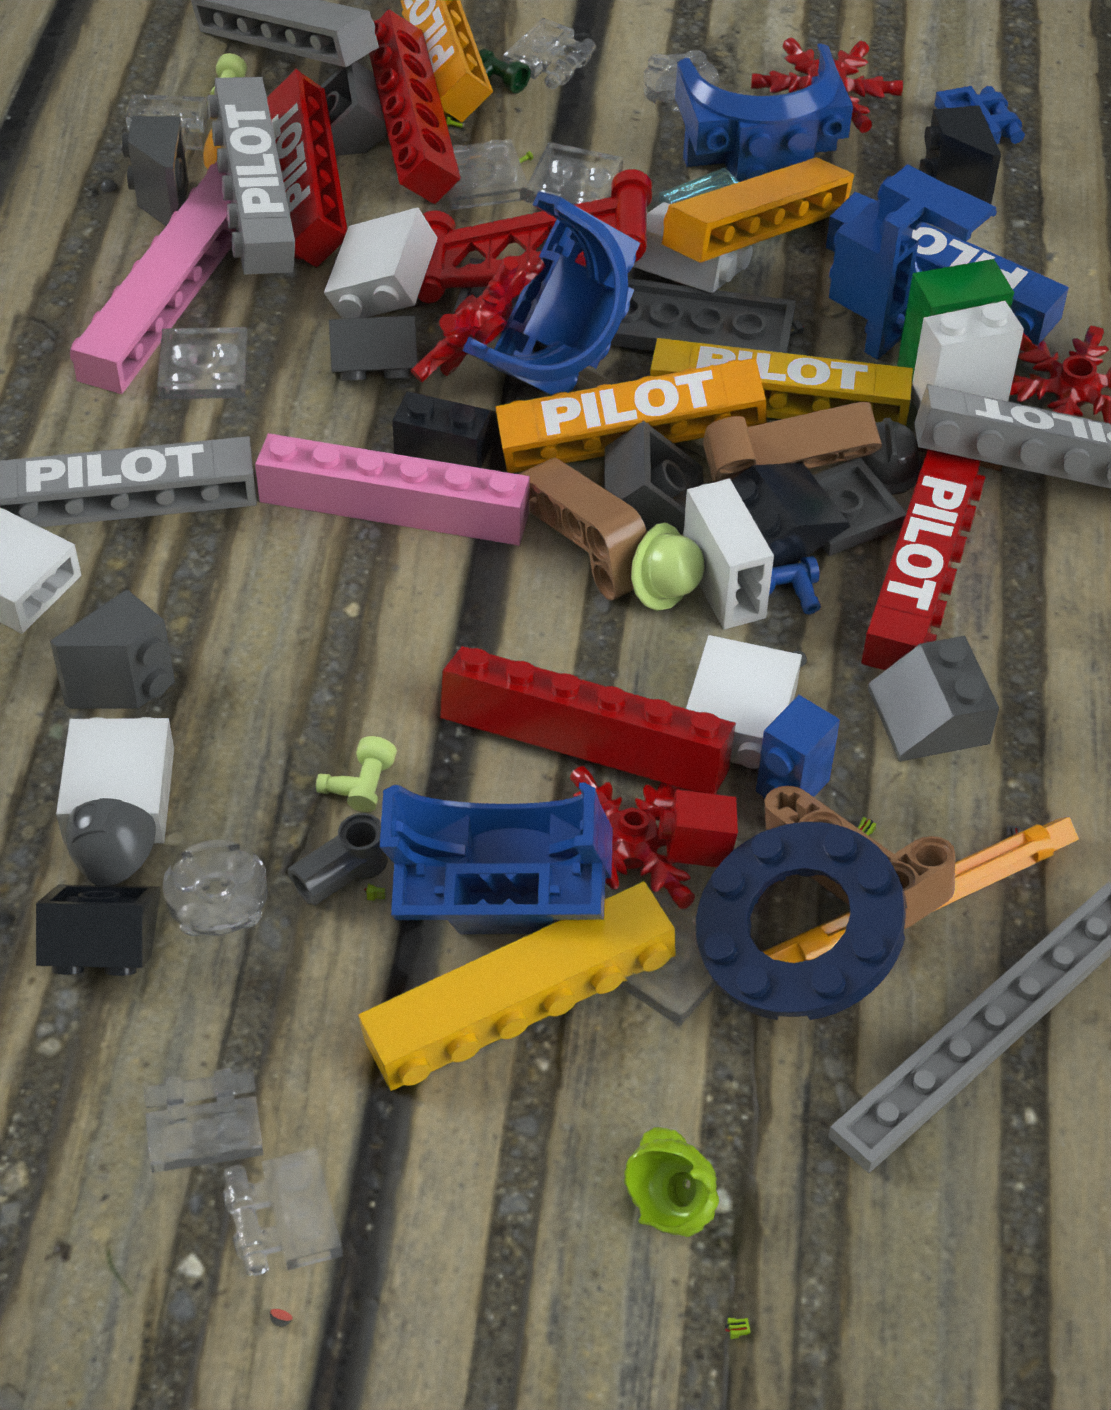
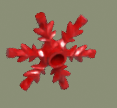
(846, 65)
(478, 317)
(1072, 382)
(637, 837)

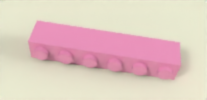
(393, 489)

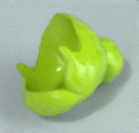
(658, 1179)

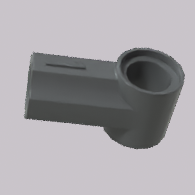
(341, 859)

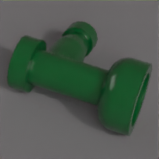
(514, 75)

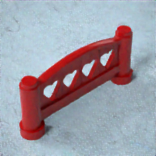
(623, 211)

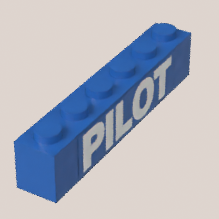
(1036, 299)

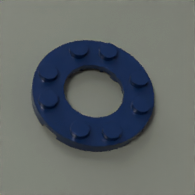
(834, 978)

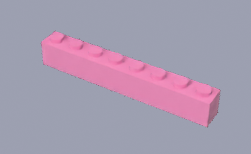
(155, 290)

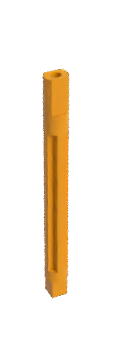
(970, 876)

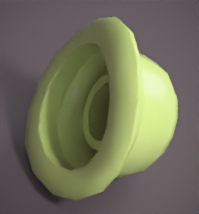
(666, 567)

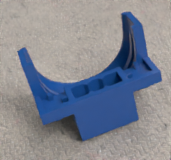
(761, 131)
(879, 255)
(566, 305)
(497, 863)

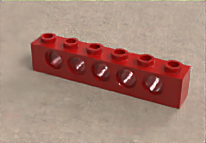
(412, 109)

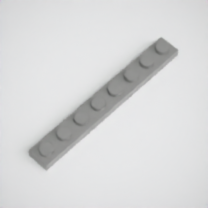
(976, 1035)

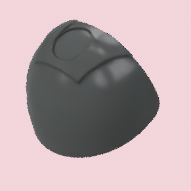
(109, 839)

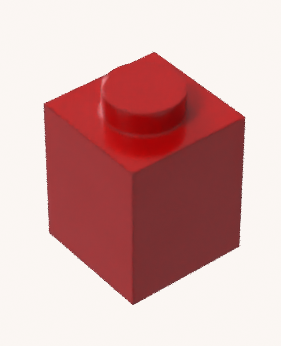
(699, 828)

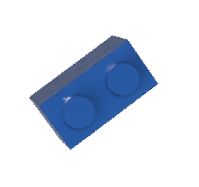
(798, 748)

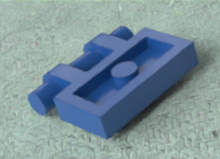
(992, 105)

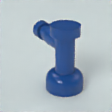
(802, 577)

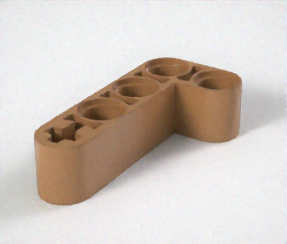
(809, 439)
(590, 519)
(923, 866)

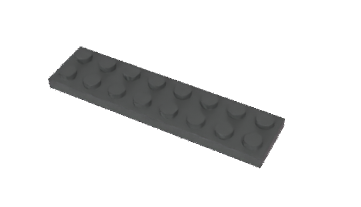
(695, 316)

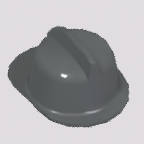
(898, 460)

